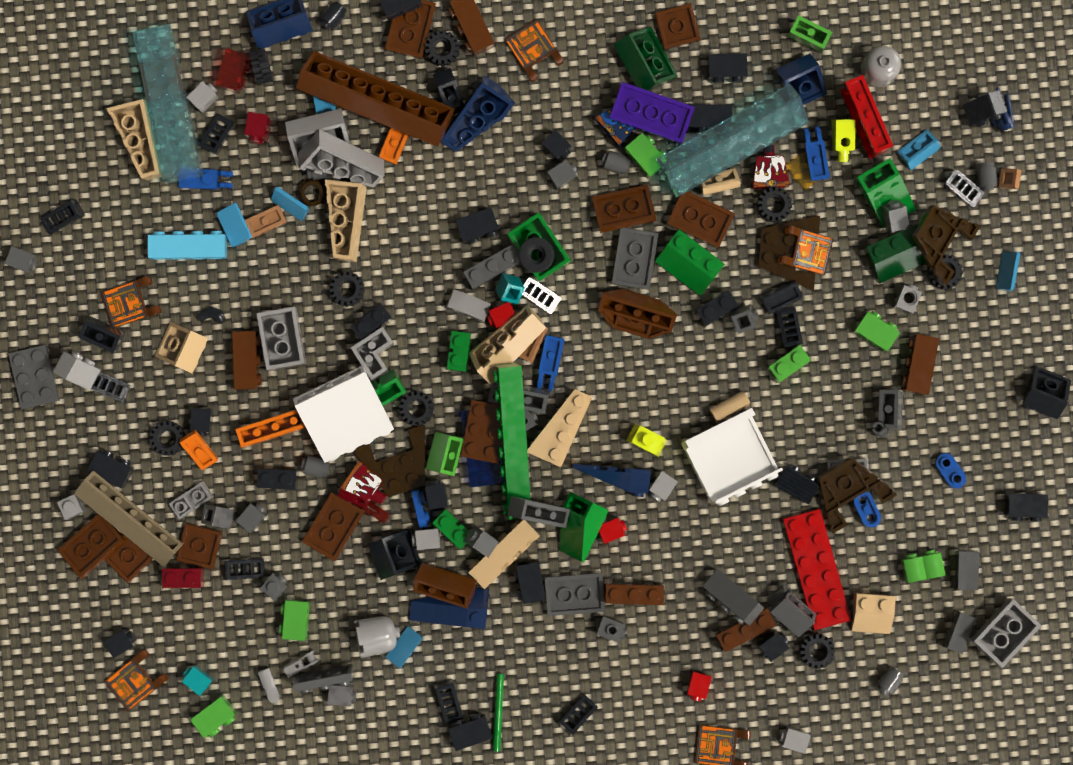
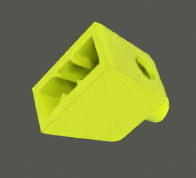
(843, 129)
(646, 440)

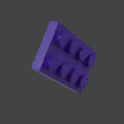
(652, 112)

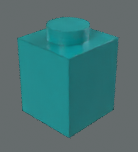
(510, 288)
(197, 679)

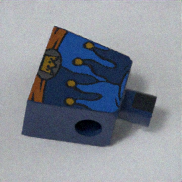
(616, 131)

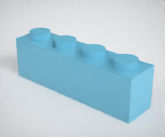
(187, 246)

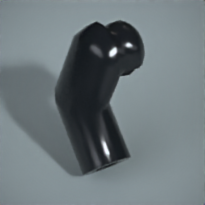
(213, 313)

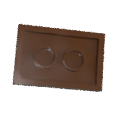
(410, 31)
(623, 208)
(700, 219)
(481, 433)
(333, 526)
(91, 546)

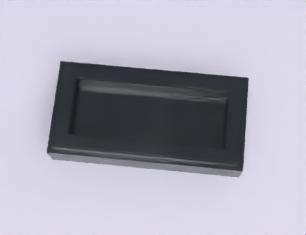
(781, 297)

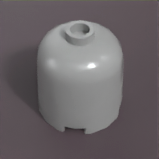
(881, 66)
(376, 635)

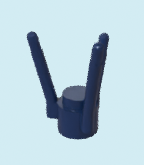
(1007, 120)

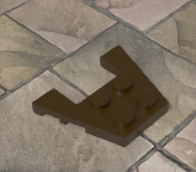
(935, 235)
(777, 243)
(401, 471)
(846, 483)

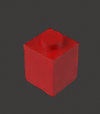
(500, 315)
(612, 530)
(698, 685)

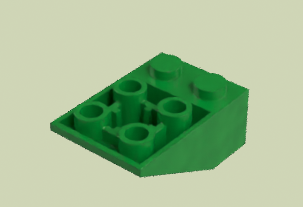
(883, 185)
(582, 526)

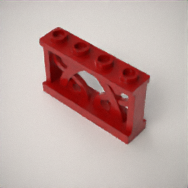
(867, 117)

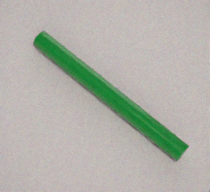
(498, 712)

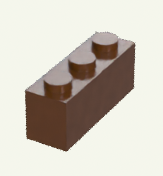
(471, 26)
(246, 360)
(920, 364)
(444, 585)
(634, 594)
(740, 633)

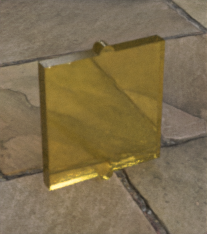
(799, 169)

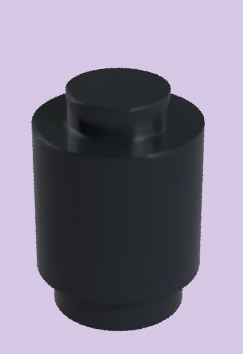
(332, 16)

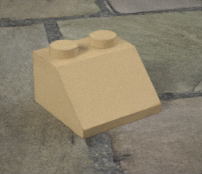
(181, 347)
(873, 613)

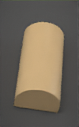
(721, 182)
(730, 406)

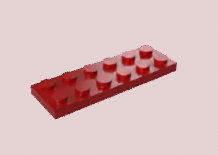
(817, 568)

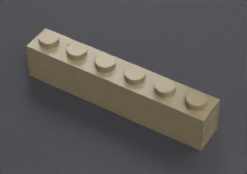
(128, 518)

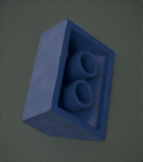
(278, 22)

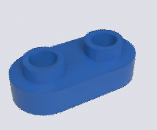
(950, 471)
(867, 508)
(422, 516)

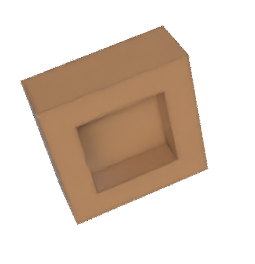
(1010, 178)

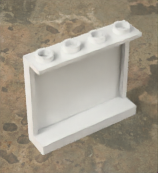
(343, 414)
(731, 458)

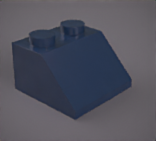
(804, 77)

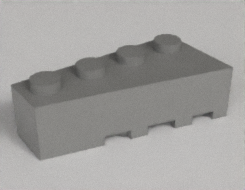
(341, 159)

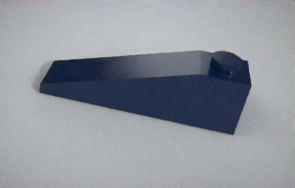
(481, 110)
(627, 479)
(441, 612)

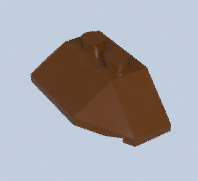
(636, 313)

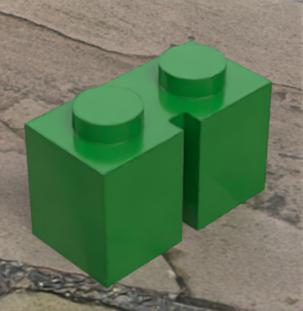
(459, 357)
(389, 387)
(447, 525)

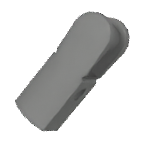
(297, 665)
(269, 685)

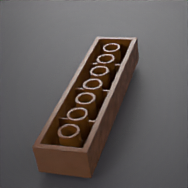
(375, 98)

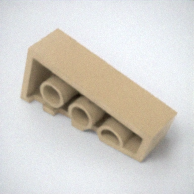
(135, 128)
(345, 217)
(507, 342)
(559, 433)
(505, 552)

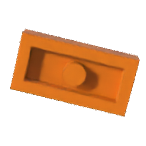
(393, 146)
(198, 450)

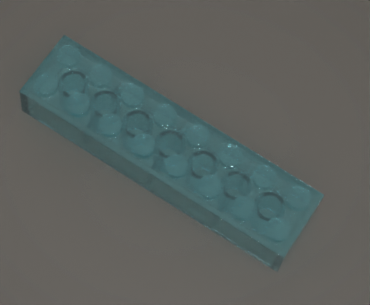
(168, 103)
(733, 140)

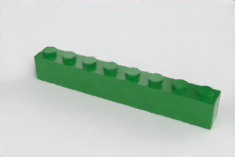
(512, 433)

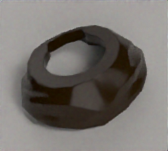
(301, 192)

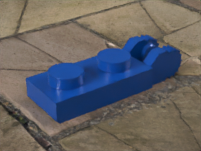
(816, 156)
(207, 181)
(550, 360)

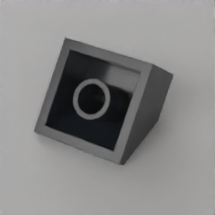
(1047, 392)
(394, 554)

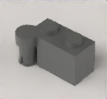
(889, 413)
(791, 611)

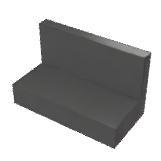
(966, 570)
(959, 632)

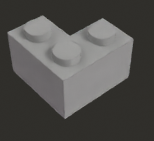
(368, 352)
(74, 369)

